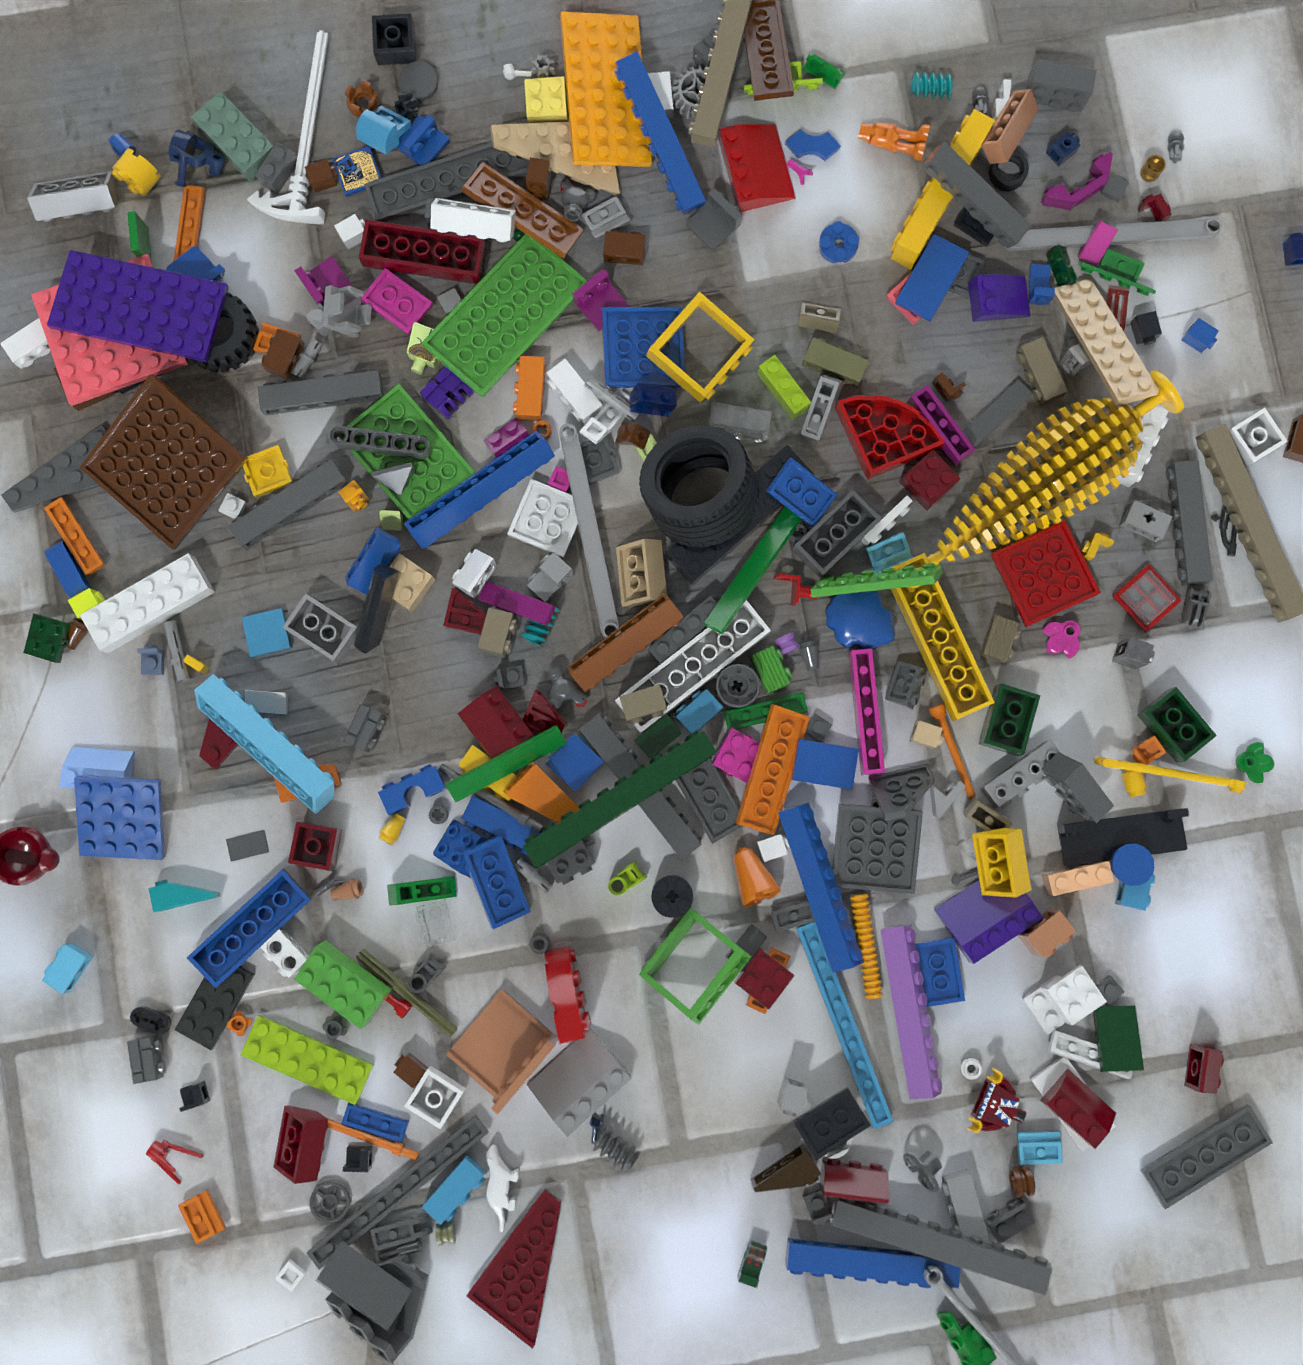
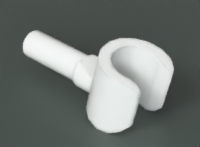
(510, 73)

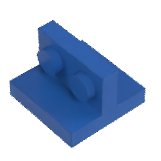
(423, 141)

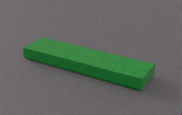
(757, 713)

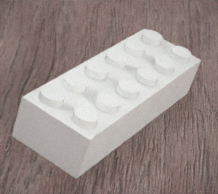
(147, 603)

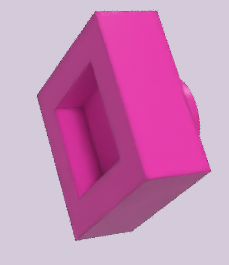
(559, 479)

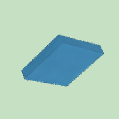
(265, 633)

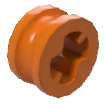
(543, 424)

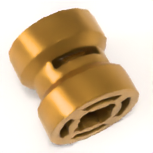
(1152, 168)

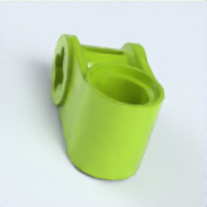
(628, 878)

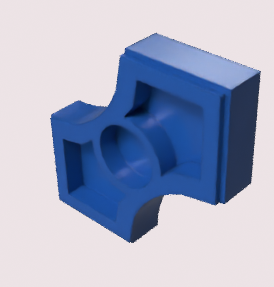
(804, 144)

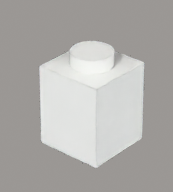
(350, 231)
(773, 847)

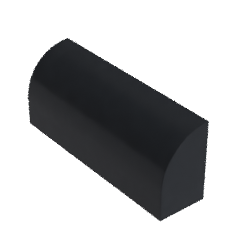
(376, 608)

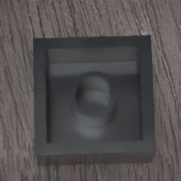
(394, 39)

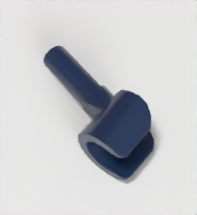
(595, 1124)

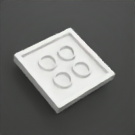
(545, 519)

